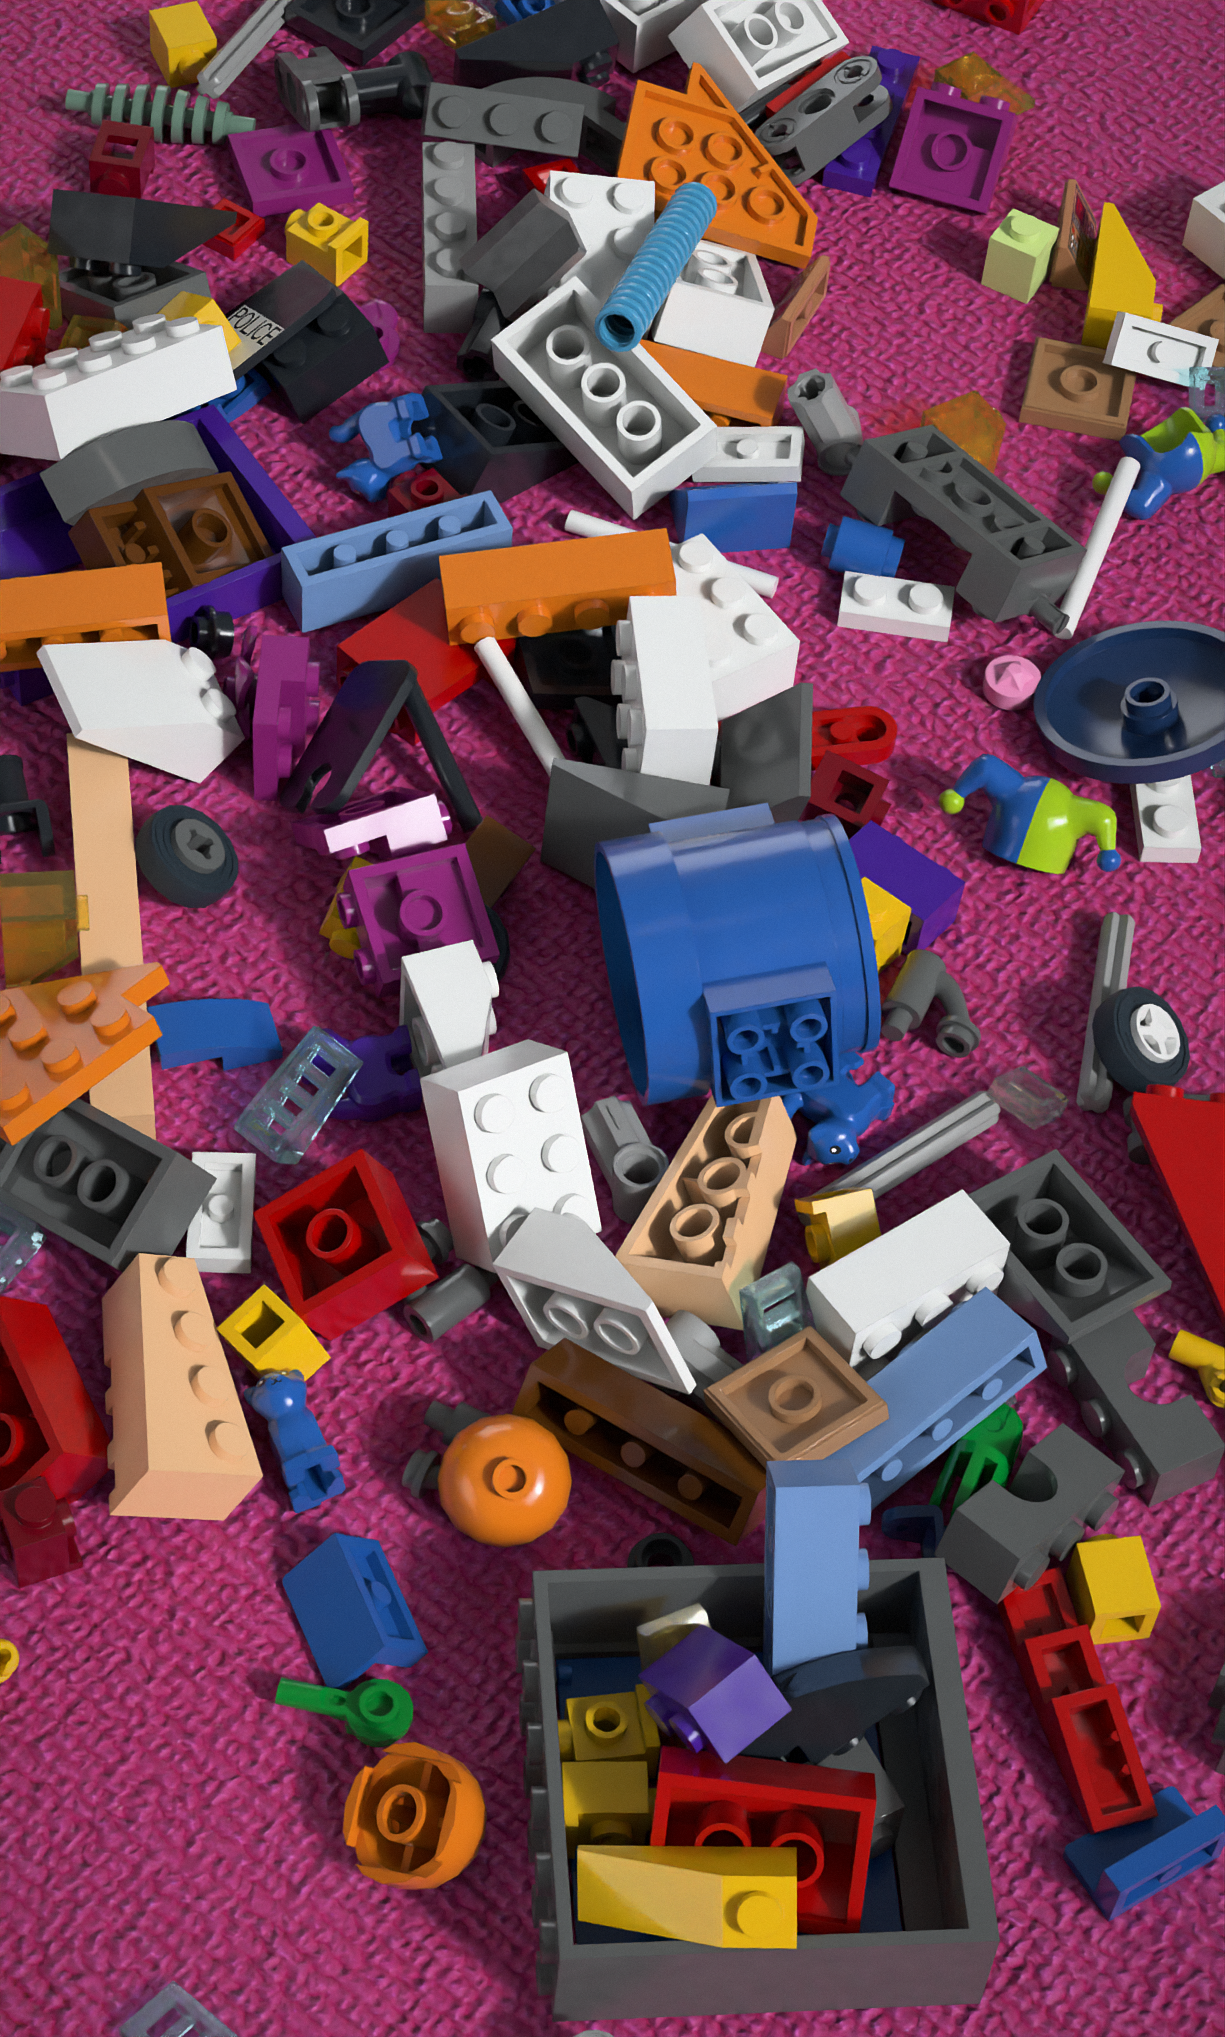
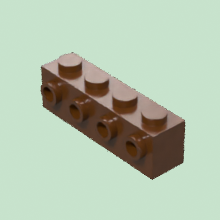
(646, 1440)

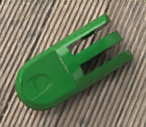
(981, 1456)

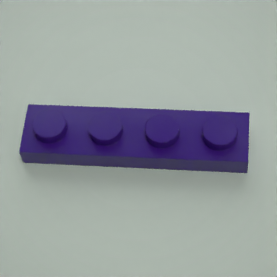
(860, 164)

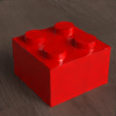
(345, 1245)

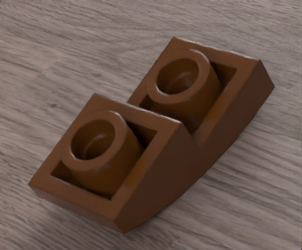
(496, 858)

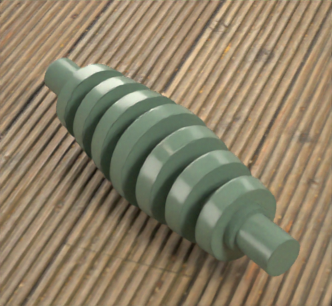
(160, 112)

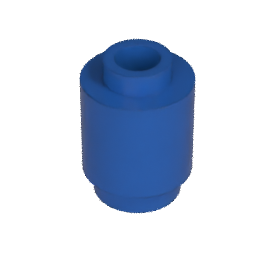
(862, 548)

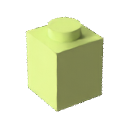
(1019, 256)

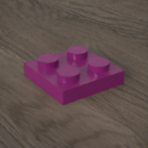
(289, 169)

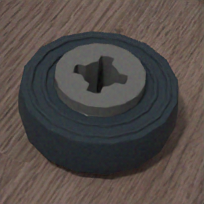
(186, 856)

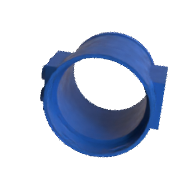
(737, 955)

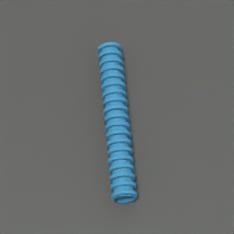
(655, 267)

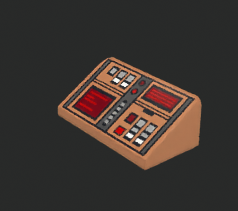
(1074, 241)
(796, 308)

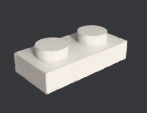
(1157, 349)
(755, 455)
(896, 606)
(1166, 821)
(224, 1223)

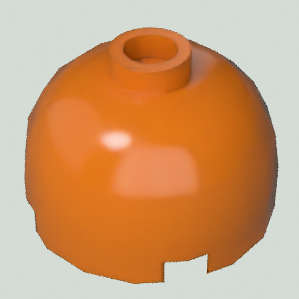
(504, 1480)
(415, 1818)

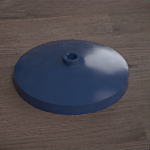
(1136, 703)

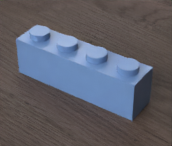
(385, 560)
(943, 1390)
(813, 1562)

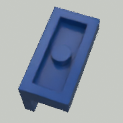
(352, 1610)
(1143, 1858)

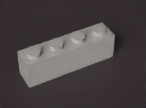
(447, 234)

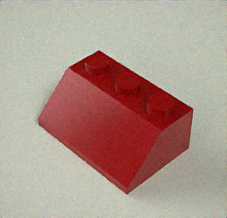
(45, 1407)
(776, 1805)

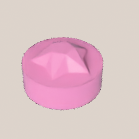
(1011, 682)

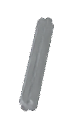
(241, 48)
(1109, 977)
(919, 1148)

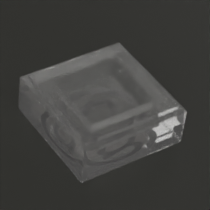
(1028, 1097)

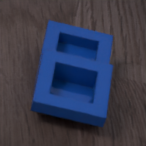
(208, 1029)

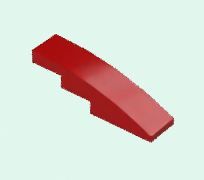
(1076, 1705)

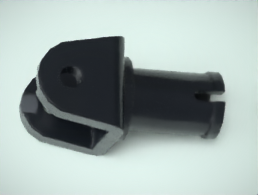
(17, 811)

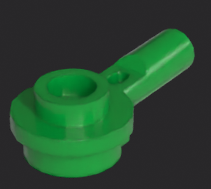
(374, 1712)

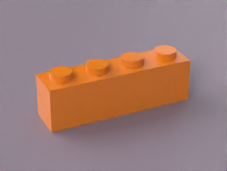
(724, 389)
(553, 585)
(80, 608)

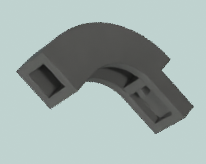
(600, 130)
(124, 464)

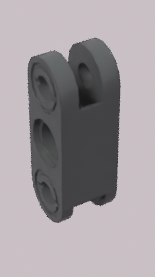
(317, 89)
(826, 118)

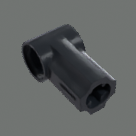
(395, 86)
(476, 354)

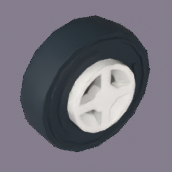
(1140, 1039)

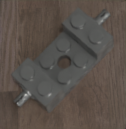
(1018, 554)

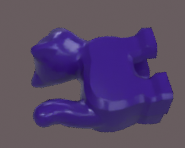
(377, 1087)

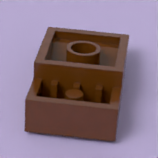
(191, 526)

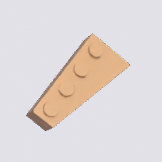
(713, 1212)
(172, 1398)

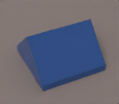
(736, 514)

